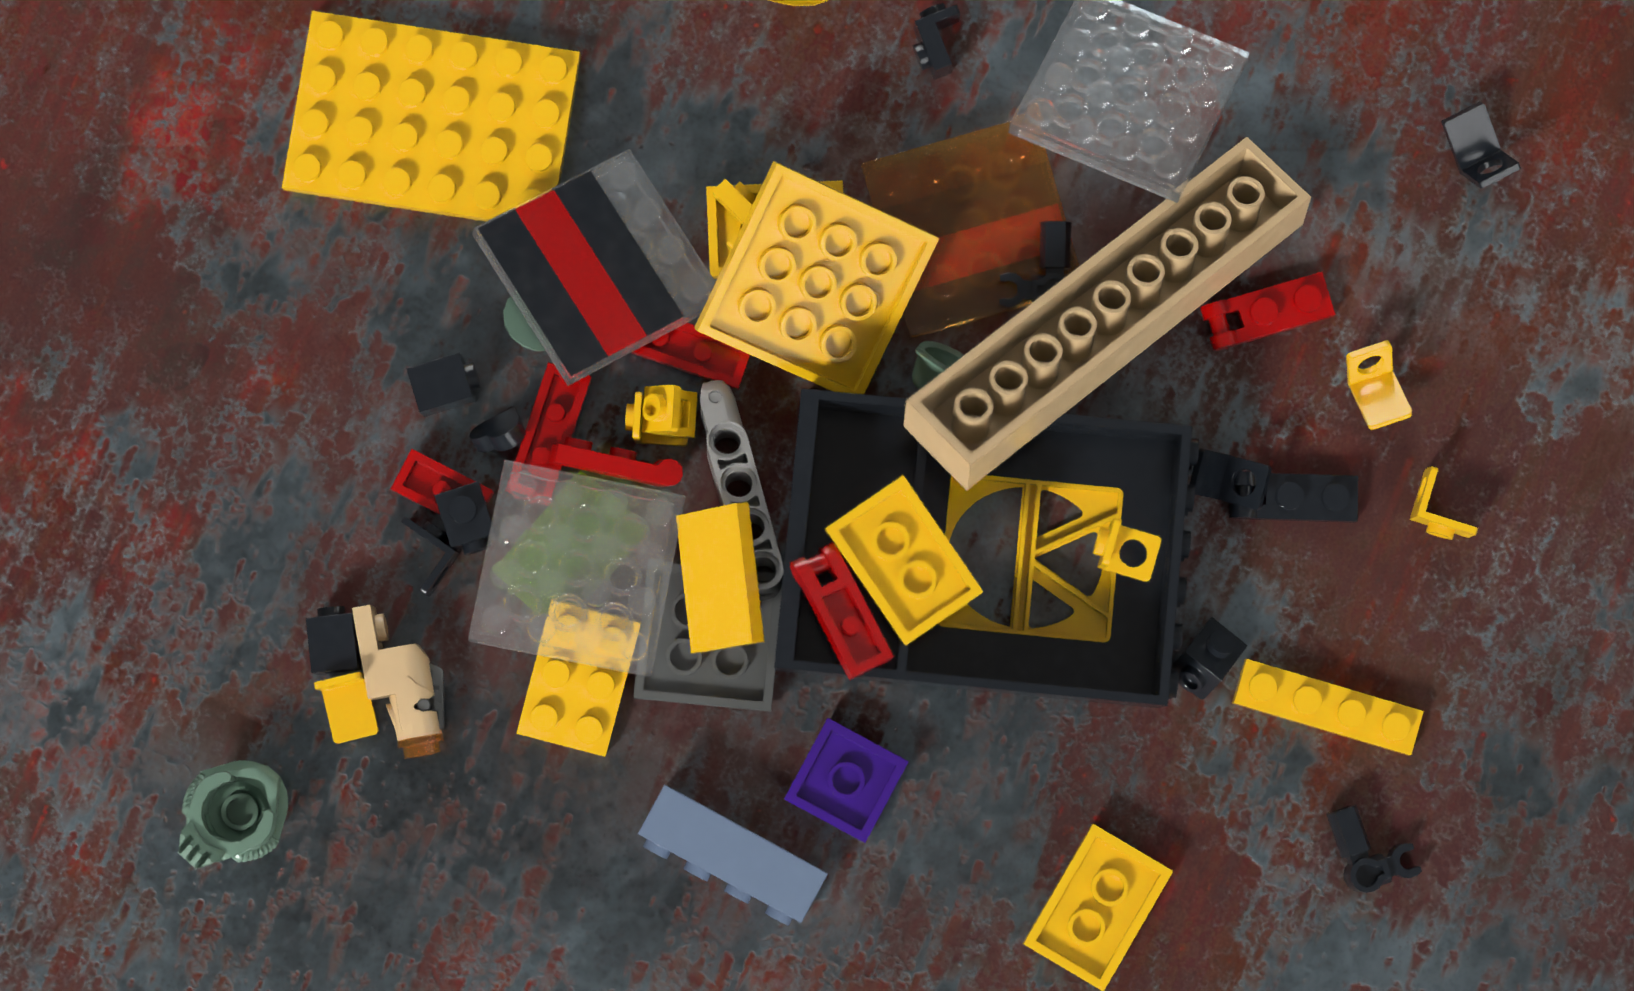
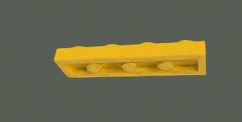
(1327, 707)

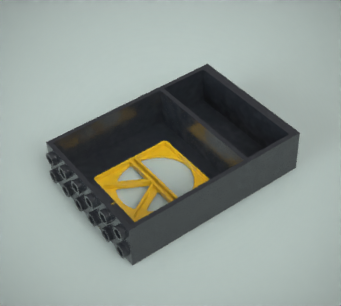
(1110, 468)

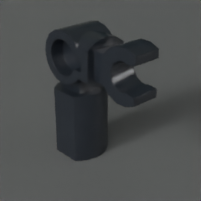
(1054, 257)
(1363, 871)

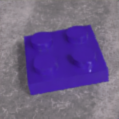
(846, 780)

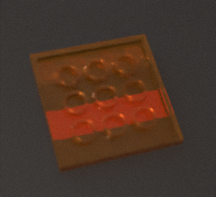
(986, 208)

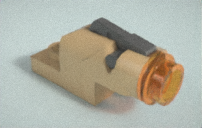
(404, 678)

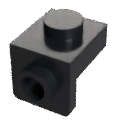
(931, 50)
(465, 517)
(1208, 658)

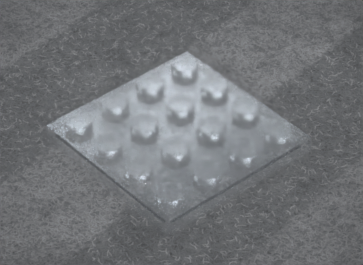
(1129, 94)
(577, 568)

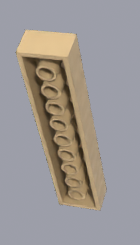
(1105, 313)

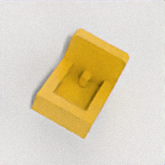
(736, 200)
(669, 411)

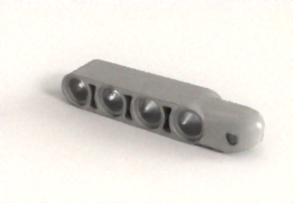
(720, 421)

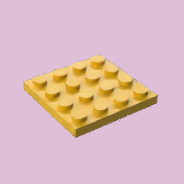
(816, 282)

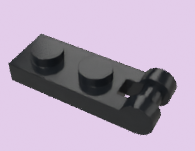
(1300, 498)

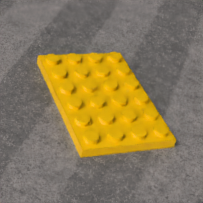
(428, 118)

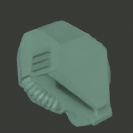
(233, 813)

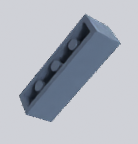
(732, 854)

